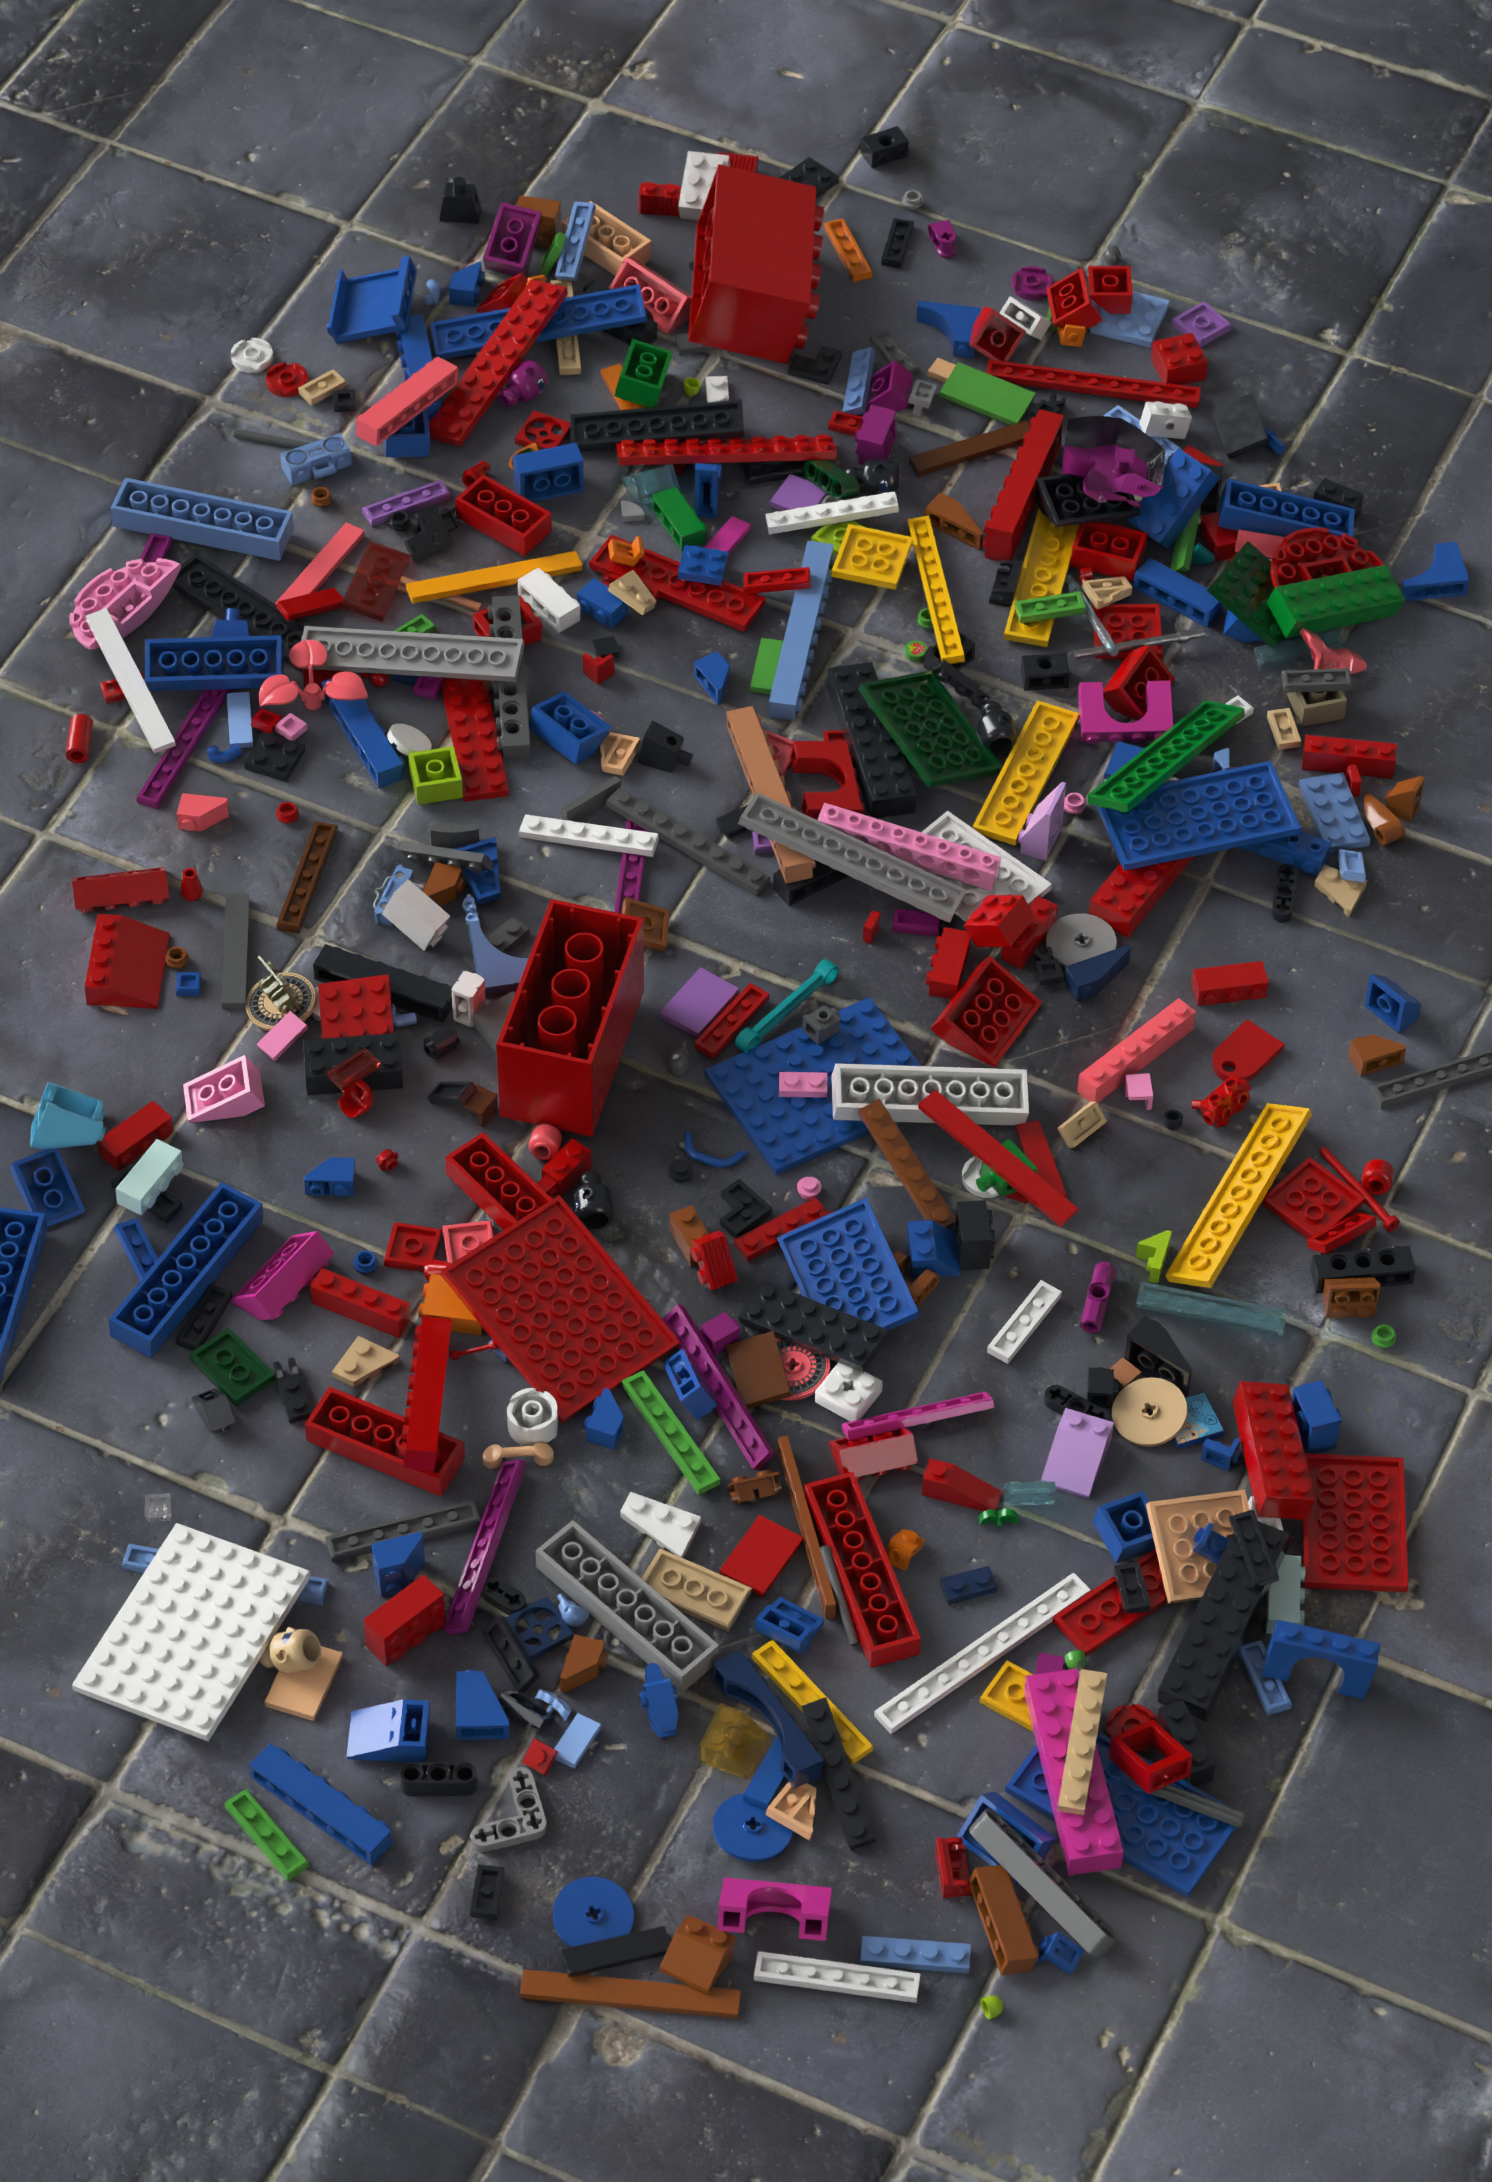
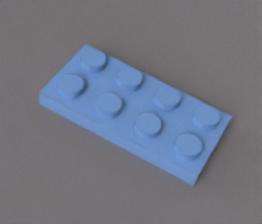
(1334, 811)

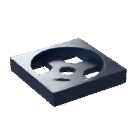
(528, 1615)

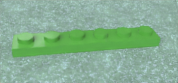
(671, 1432)

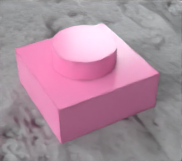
(291, 727)

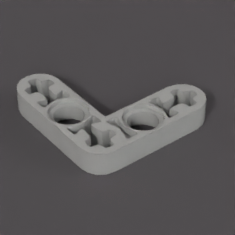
(520, 1823)

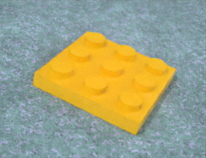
(872, 556)

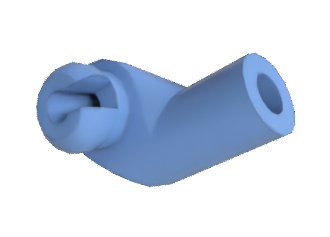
(434, 289)
(403, 1019)

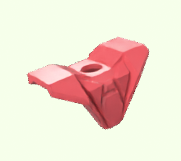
(1327, 657)

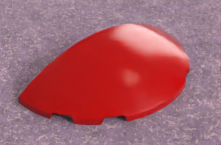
(1318, 554)

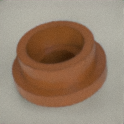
(321, 497)
(176, 957)

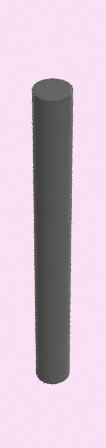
(269, 439)
(839, 1595)

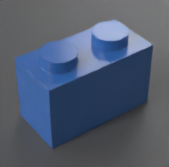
(601, 604)

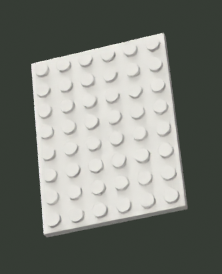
(191, 1631)

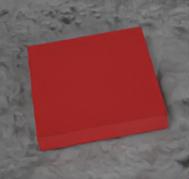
(412, 1246)

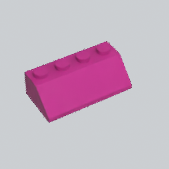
(283, 1276)

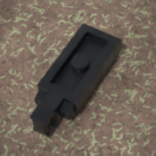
(963, 685)

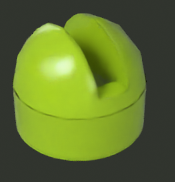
(691, 386)
(991, 2006)

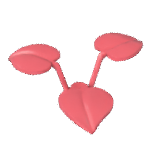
(309, 653)

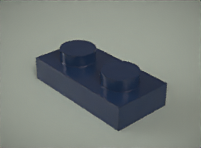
(968, 1585)

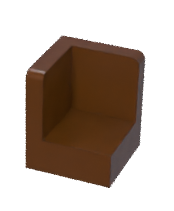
(482, 1103)

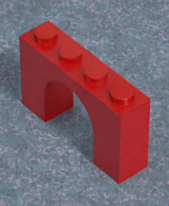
(835, 761)

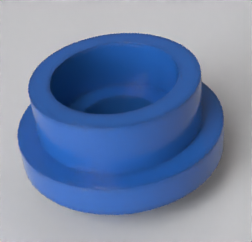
(365, 1257)

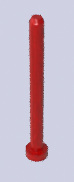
(1390, 1223)

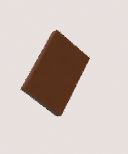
(758, 1370)

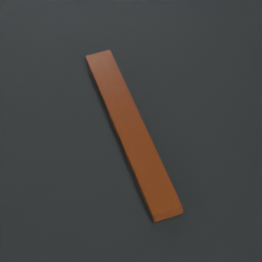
(806, 1528)
(629, 1994)

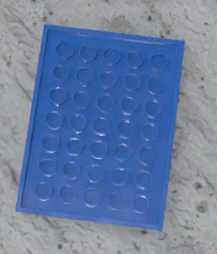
(802, 1128)

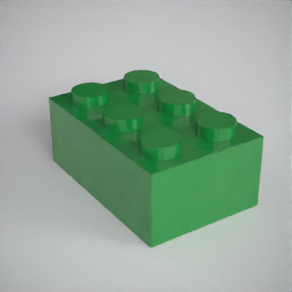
(643, 374)

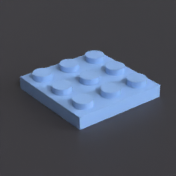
(1139, 326)

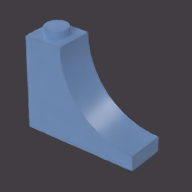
(498, 969)

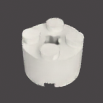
(532, 1417)

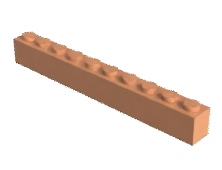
(763, 777)

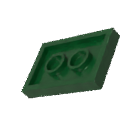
(232, 1366)

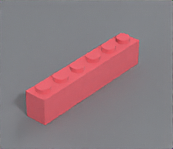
(406, 401)
(1136, 1051)

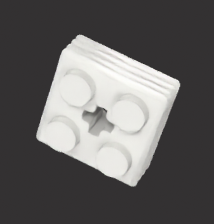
(848, 1392)

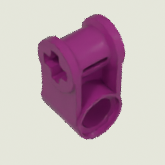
(943, 238)

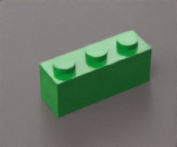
(678, 518)

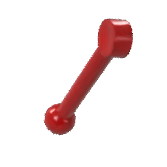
(454, 1355)

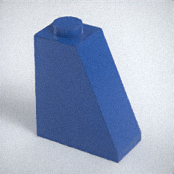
(478, 1709)

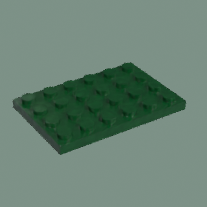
(930, 728)

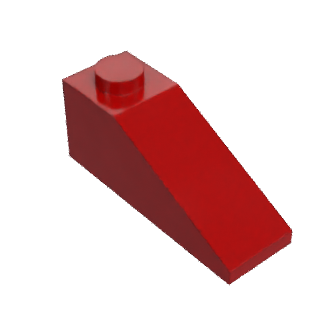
(957, 1486)

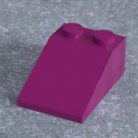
(512, 240)

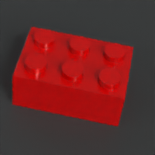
(1109, 549)
(405, 1620)

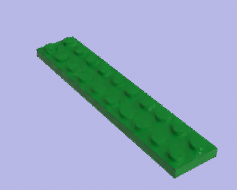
(1165, 756)

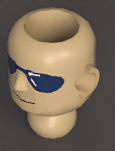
(292, 1651)

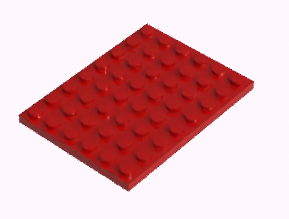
(560, 1307)

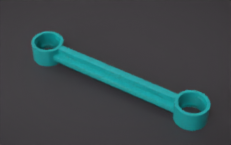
(823, 974)

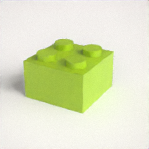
(435, 775)

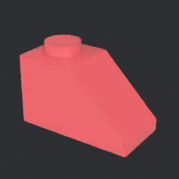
(201, 811)

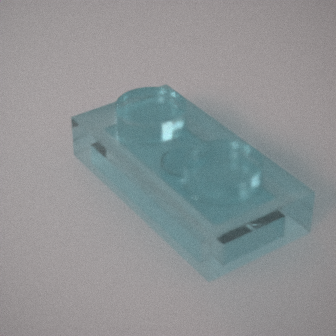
(1029, 1493)

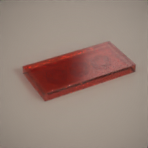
(376, 581)

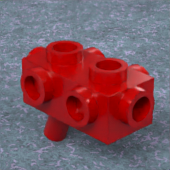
(1224, 1101)

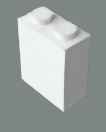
(416, 915)

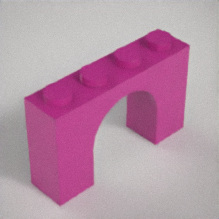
(1099, 726)
(747, 1897)

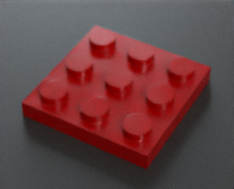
(1129, 623)
(356, 1007)
(1312, 1199)

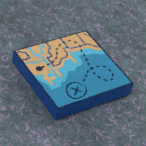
(1200, 1424)

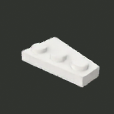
(665, 1524)

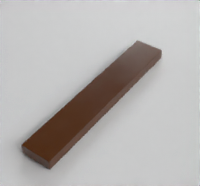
(969, 449)
(307, 877)

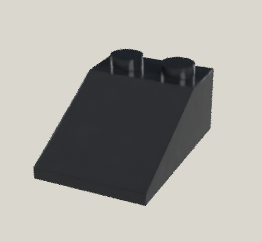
(1156, 1354)

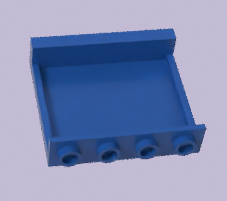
(372, 303)

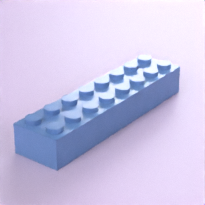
(202, 519)

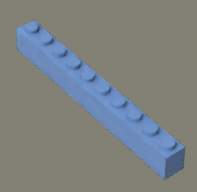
(801, 633)

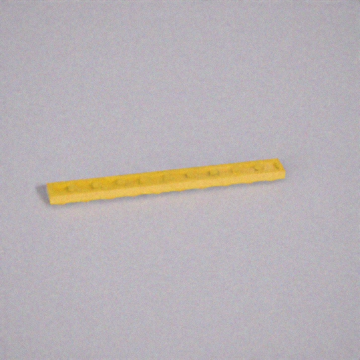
(936, 590)

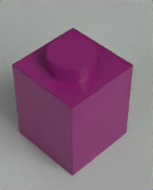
(720, 1332)

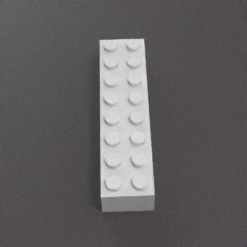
(980, 1093)

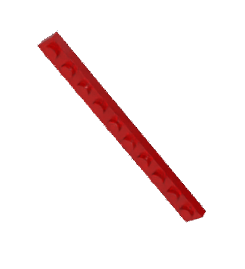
(1094, 383)

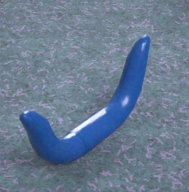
(708, 1159)

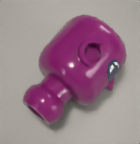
(524, 383)

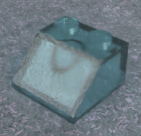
(651, 481)

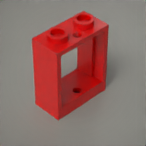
(530, 632)
(1157, 1775)

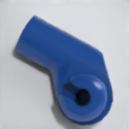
(221, 756)

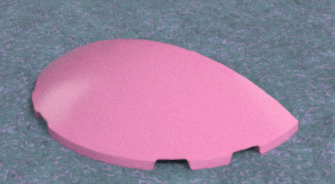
(127, 594)

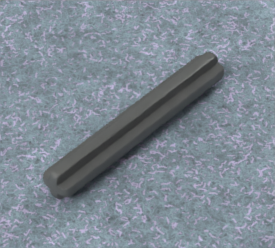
(1201, 1805)

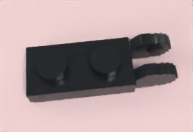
(293, 1392)

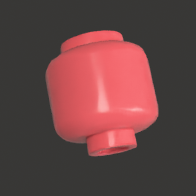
(545, 1142)

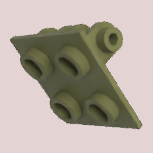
(276, 989)

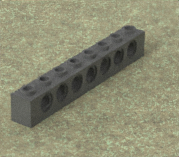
(507, 624)

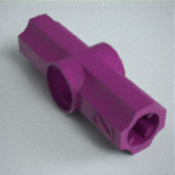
(1095, 1307)

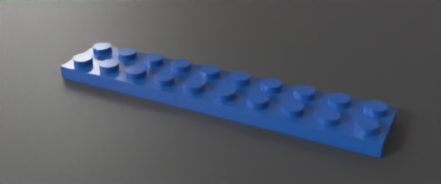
(573, 317)

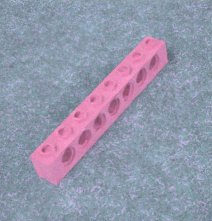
(917, 848)

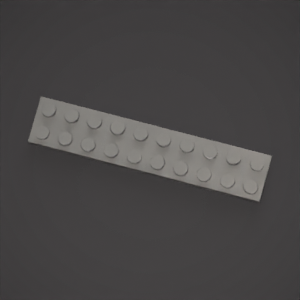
(418, 653)
(852, 857)

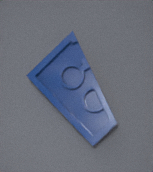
(483, 884)

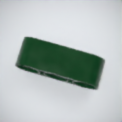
(831, 479)

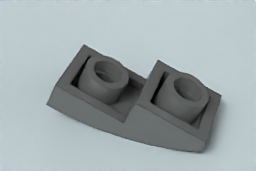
(447, 836)

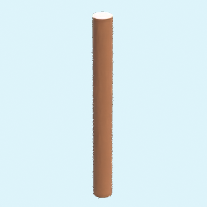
(470, 604)

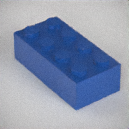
(1183, 492)

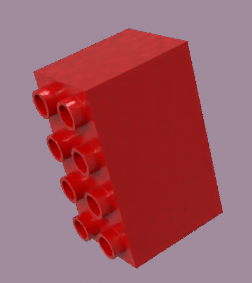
(755, 265)
(570, 1017)

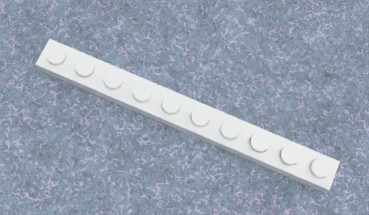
(980, 1654)

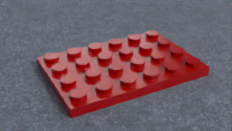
(1356, 1524)

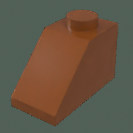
(1405, 798)
(444, 883)
(1375, 1054)
(582, 1662)

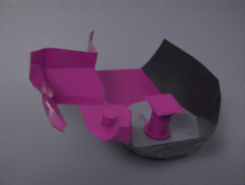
(1112, 458)

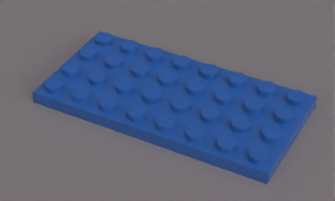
(1202, 816)
(1154, 1833)

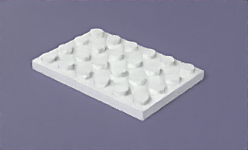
(1013, 875)

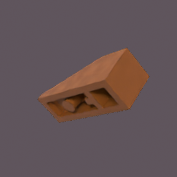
(952, 519)

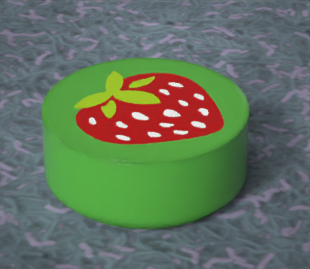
(915, 650)

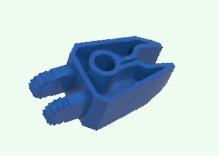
(660, 1701)

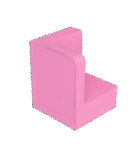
(1139, 1088)

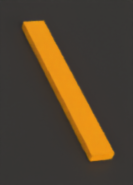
(491, 577)

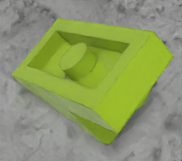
(1155, 1252)

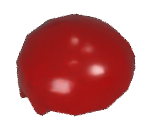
(356, 1100)

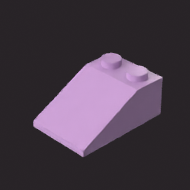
(1044, 825)
(1078, 1452)

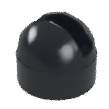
(1173, 1120)

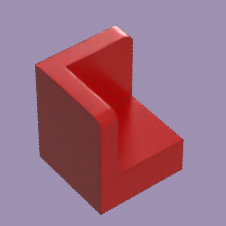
(598, 668)

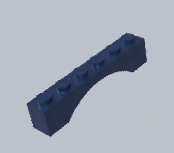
(740, 1681)

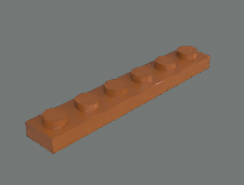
(905, 1164)

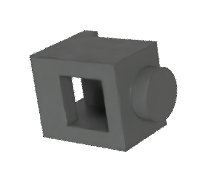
(821, 1024)

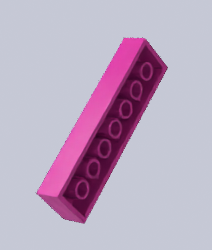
(1087, 1840)

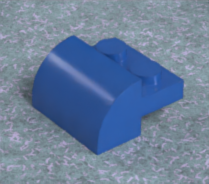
(789, 1625)

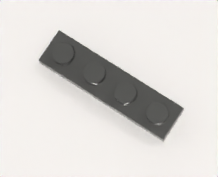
(457, 858)

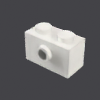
(1165, 420)

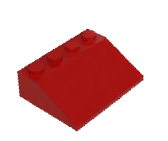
(126, 963)
(986, 1013)

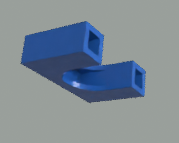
(1295, 1642)

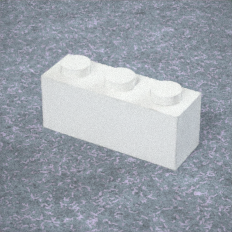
(549, 600)

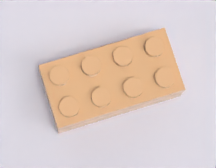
(612, 241)

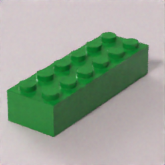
(1336, 601)

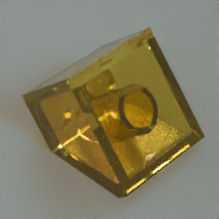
(732, 1742)

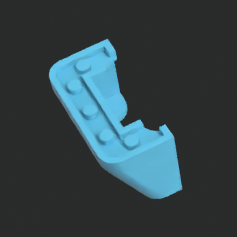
(66, 1119)

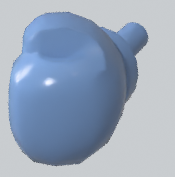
(572, 1613)

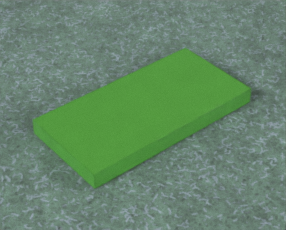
(987, 394)

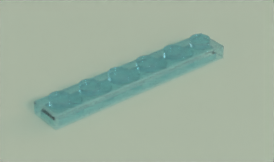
(1211, 1308)

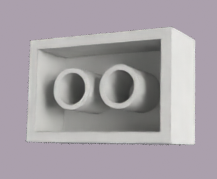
(697, 181)

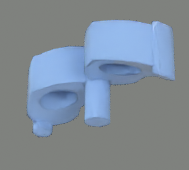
(470, 909)
(555, 1703)

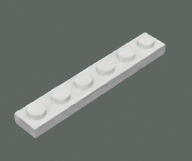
(832, 512)
(589, 835)
(837, 1977)

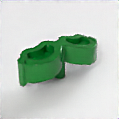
(1003, 1515)

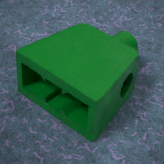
(991, 1179)

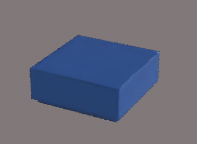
(188, 984)

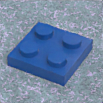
(702, 565)

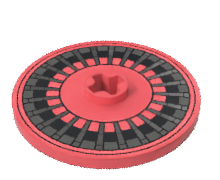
(809, 1371)

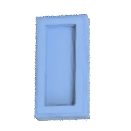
(1351, 865)
(576, 1740)

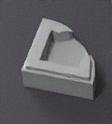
(631, 511)

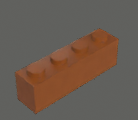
(1003, 1920)

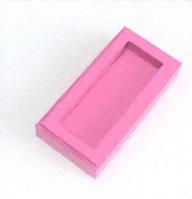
(282, 1036)

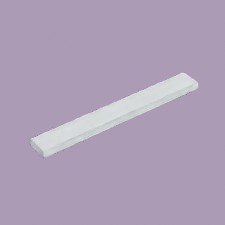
(130, 680)

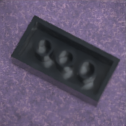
(327, 1053)

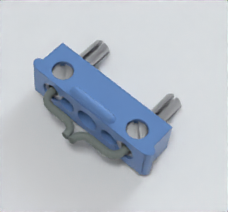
(396, 880)

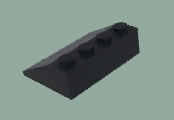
(1066, 504)

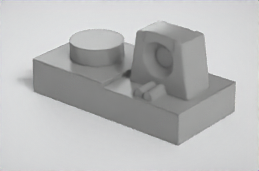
(922, 396)

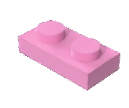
(802, 1084)

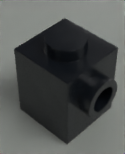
(1101, 1386)

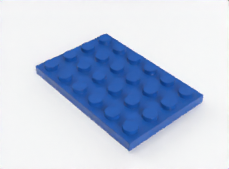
(850, 1266)

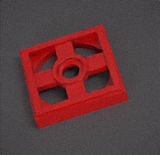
(550, 423)

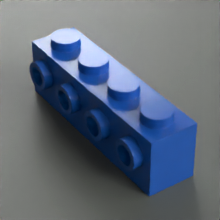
(1299, 850)

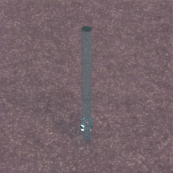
(1091, 615)

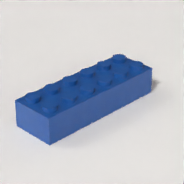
(1278, 512)
(212, 662)

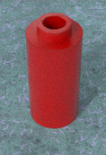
(79, 738)

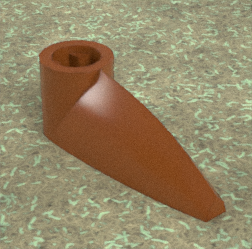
(1383, 821)

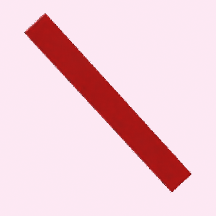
(998, 1158)

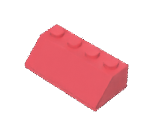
(661, 297)

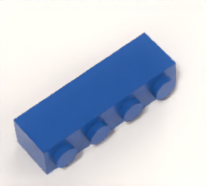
(1177, 592)

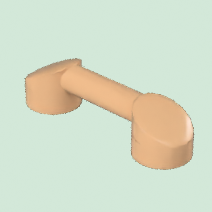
(541, 1452)

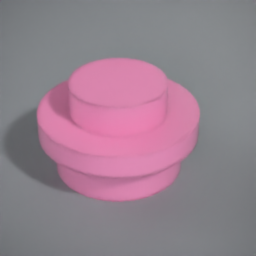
(1074, 803)
(809, 1187)

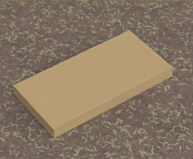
(697, 1589)

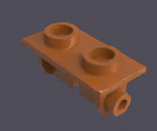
(744, 1487)

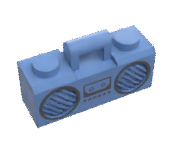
(316, 459)

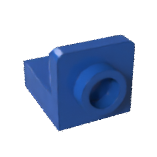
(1221, 1455)
(1209, 1543)
(1060, 1952)

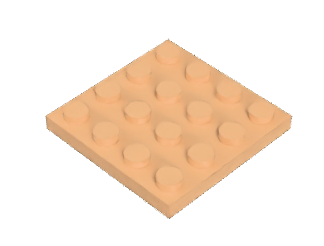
(1173, 1530)

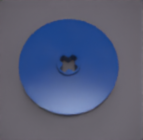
(735, 1837)
(594, 1895)

